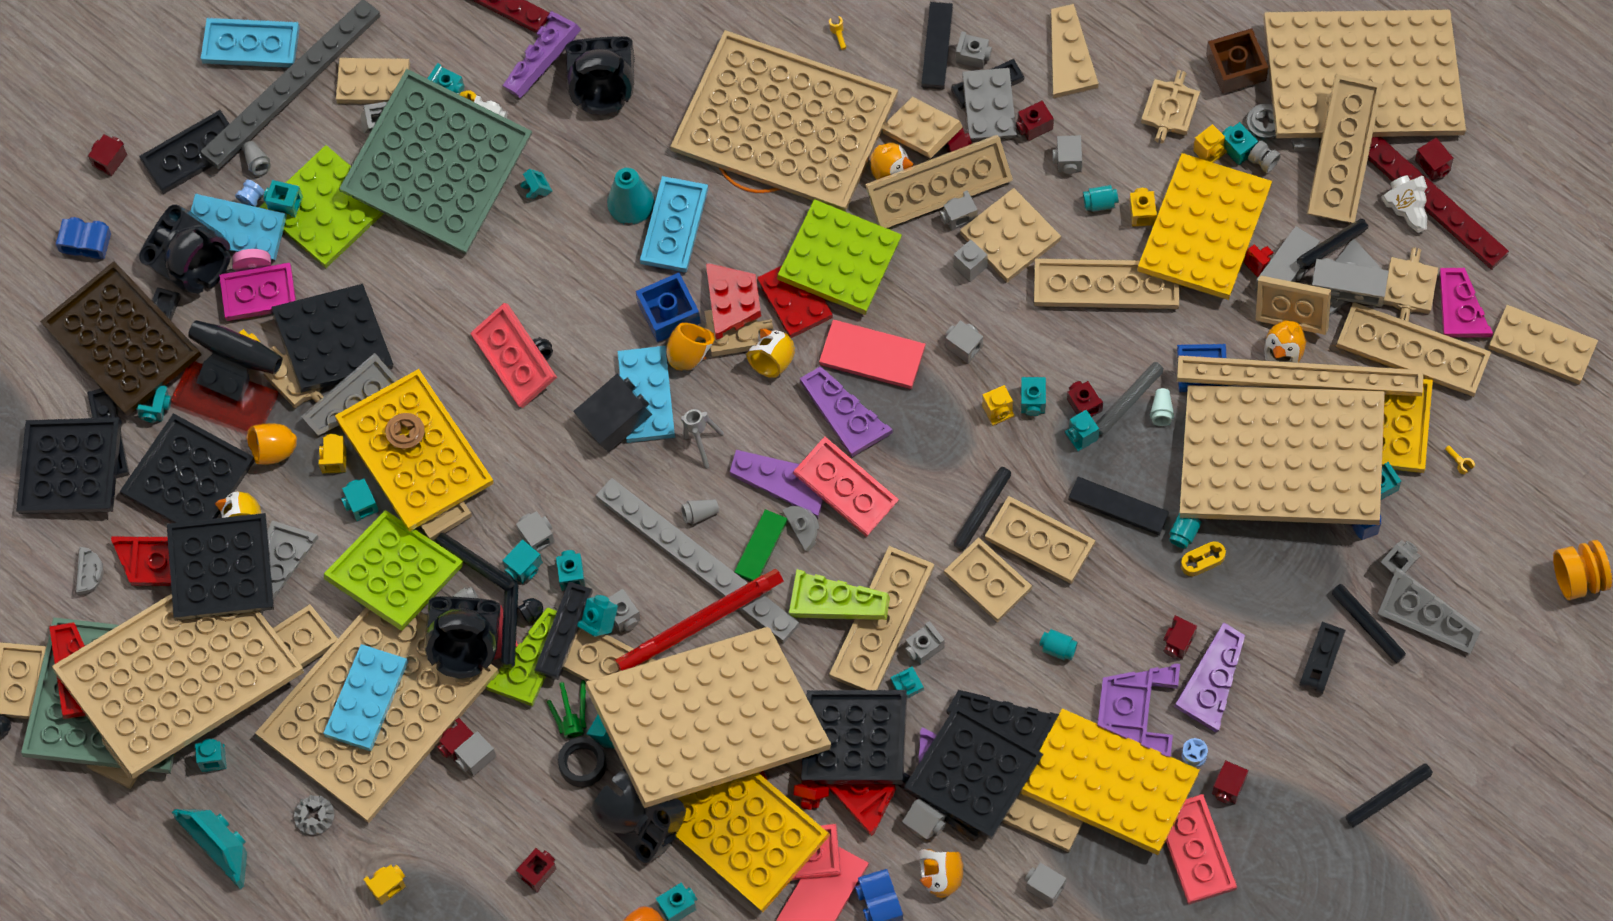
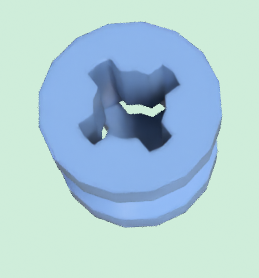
(250, 193)
(1196, 748)

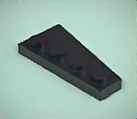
(1020, 722)

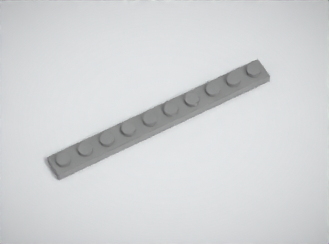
(693, 557)

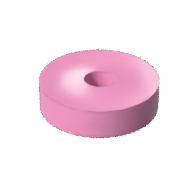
(250, 259)

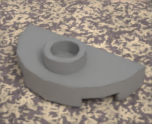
(804, 525)
(89, 571)

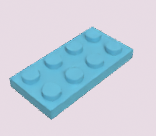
(250, 42)
(242, 224)
(674, 224)
(650, 375)
(365, 697)

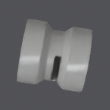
(1264, 156)

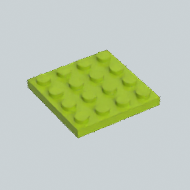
(326, 217)
(839, 257)
(393, 570)

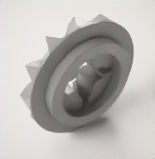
(1258, 114)
(313, 826)

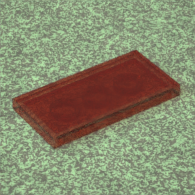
(241, 414)

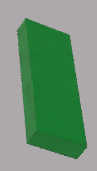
(761, 546)

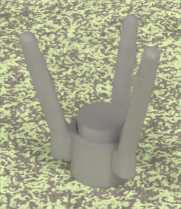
(695, 422)

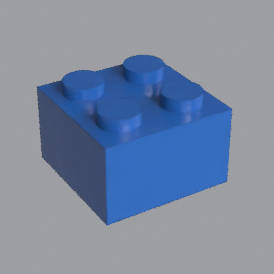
(667, 305)

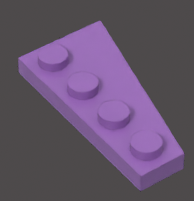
(539, 56)
(845, 414)
(775, 478)
(1210, 683)

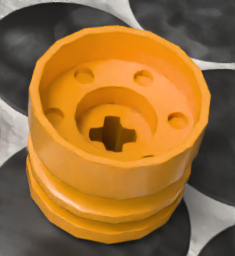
(1582, 569)

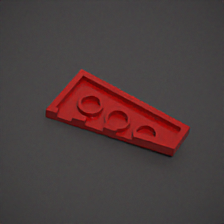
(65, 642)

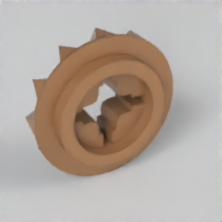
(408, 421)

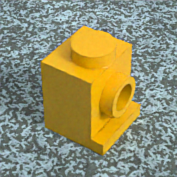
(1210, 144)
(1142, 214)
(998, 405)
(332, 454)
(386, 883)

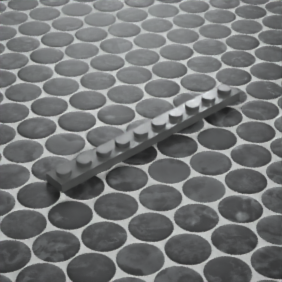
(290, 84)

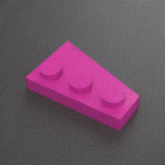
(1460, 309)

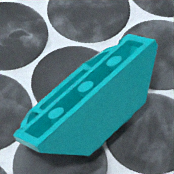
(216, 840)

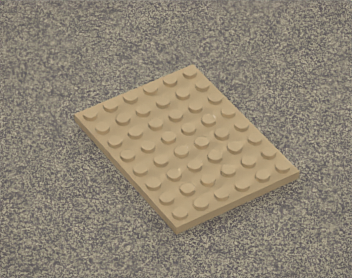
(1398, 48)
(784, 120)
(1283, 455)
(172, 681)
(707, 716)
(414, 724)

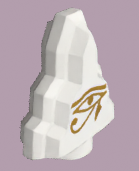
(1408, 200)

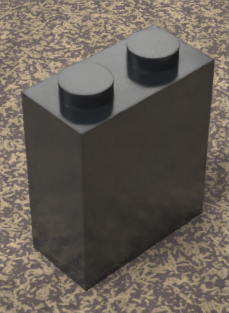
(613, 412)

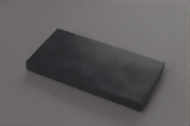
(180, 155)

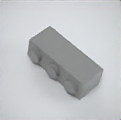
(1284, 263)
(1351, 281)

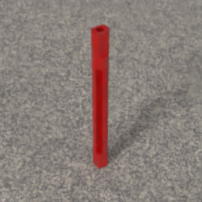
(700, 620)

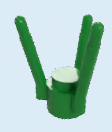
(571, 724)

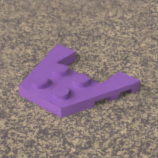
(1126, 705)

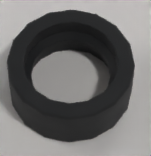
(576, 744)

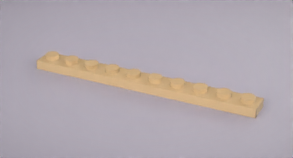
(1299, 375)

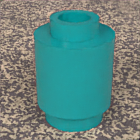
(1100, 198)
(1184, 531)
(1058, 645)

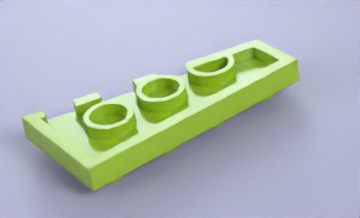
(830, 599)
(521, 681)

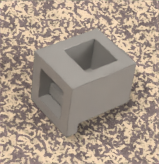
(973, 50)
(371, 115)
(959, 211)
(920, 652)

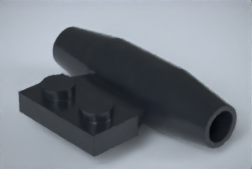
(232, 355)

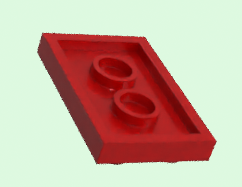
(793, 306)

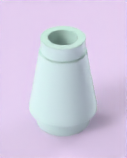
(1162, 408)

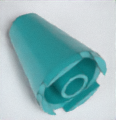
(630, 198)

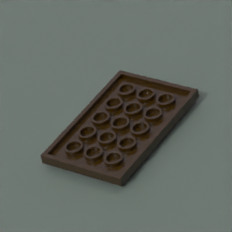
(120, 338)

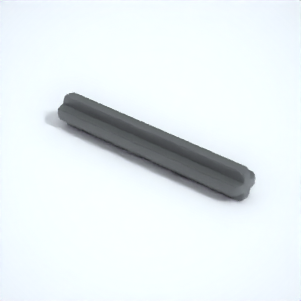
(1129, 398)

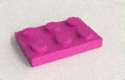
(256, 290)

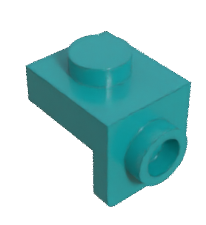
(161, 402)

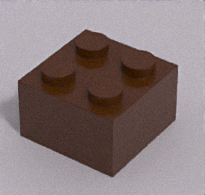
(1237, 61)

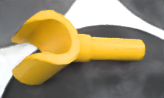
(837, 29)
(1460, 460)

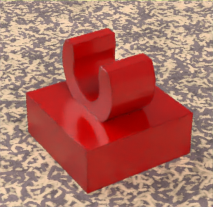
(1257, 259)
(811, 794)

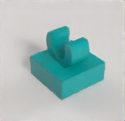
(537, 183)
(907, 681)

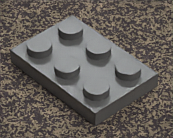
(989, 104)

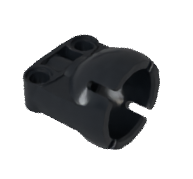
(600, 73)
(186, 250)
(461, 634)
(642, 829)

